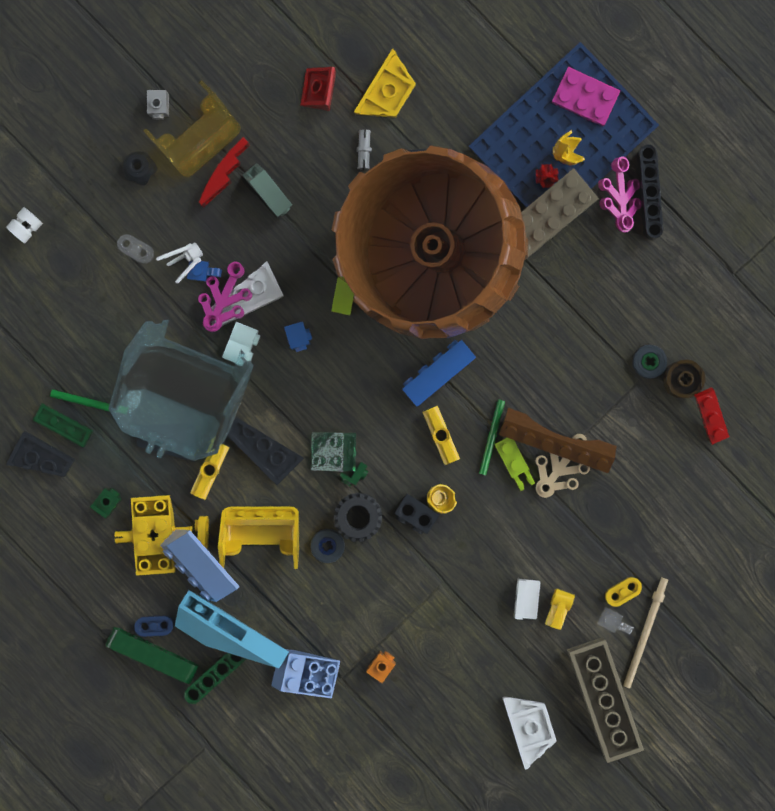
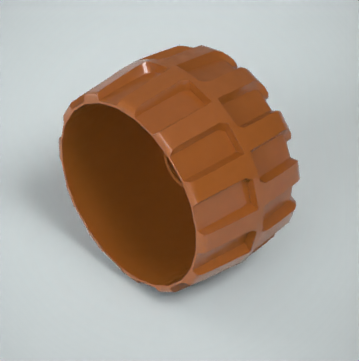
(398, 219)

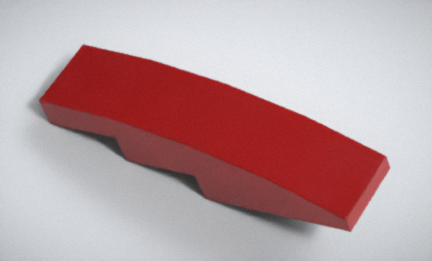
(219, 178)

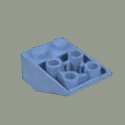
(306, 674)

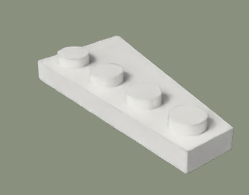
(263, 289)

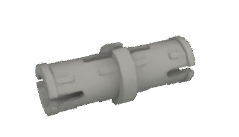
(364, 149)

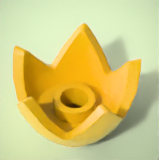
(564, 149)

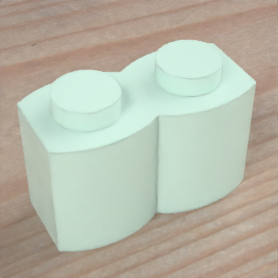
(241, 338)

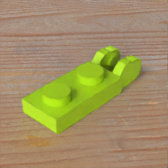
(513, 461)

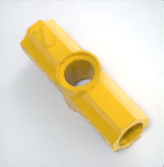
(446, 447)
(204, 482)

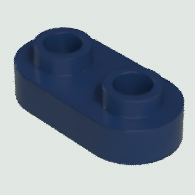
(154, 626)

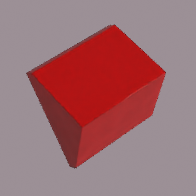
(318, 88)

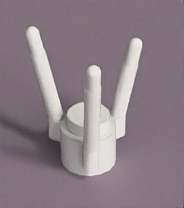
(190, 252)

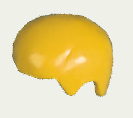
(441, 499)

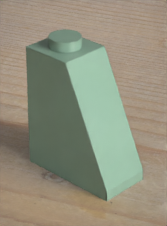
(267, 190)

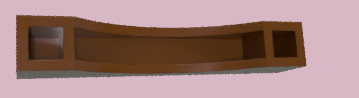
(591, 453)

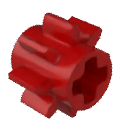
(546, 175)

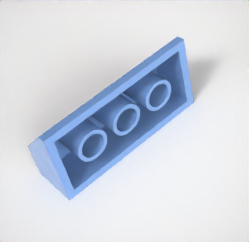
(198, 565)

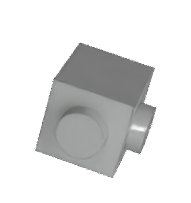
(158, 104)

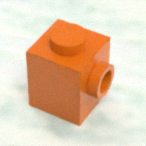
(381, 666)

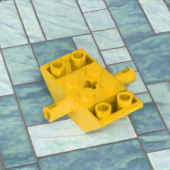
(149, 515)

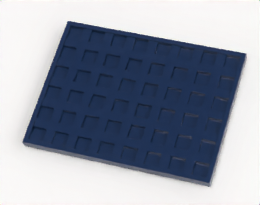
(532, 125)

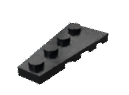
(264, 451)

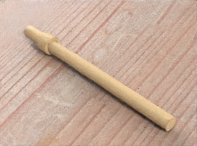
(658, 597)

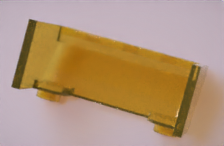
(202, 139)

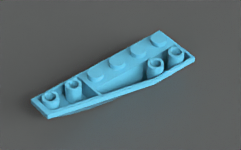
(224, 632)

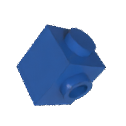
(298, 336)

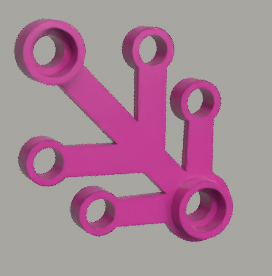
(623, 217)
(223, 300)

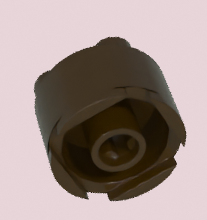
(689, 370)

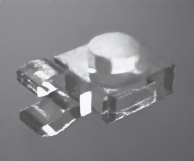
(612, 620)

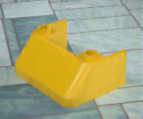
(259, 527)

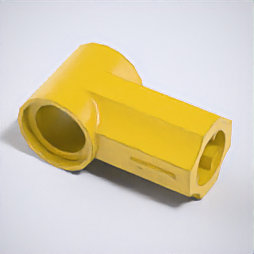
(560, 605)

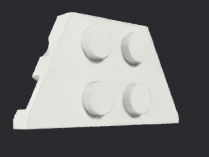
(530, 727)

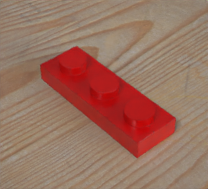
(711, 415)

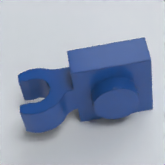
(201, 271)

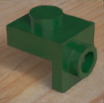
(360, 473)

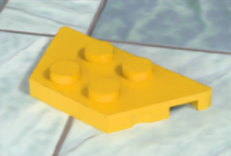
(388, 89)

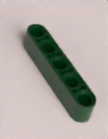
(151, 655)
(215, 674)

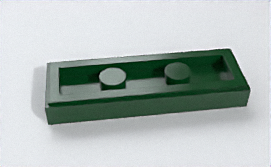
(62, 425)

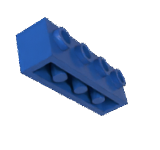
(438, 373)

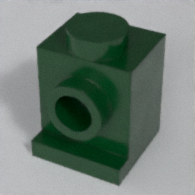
(106, 510)

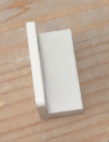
(526, 599)

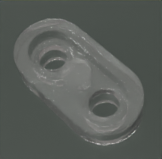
(135, 248)

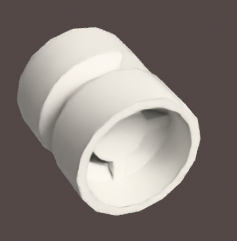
(19, 230)

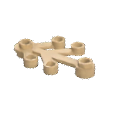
(558, 469)

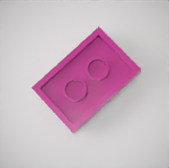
(585, 96)

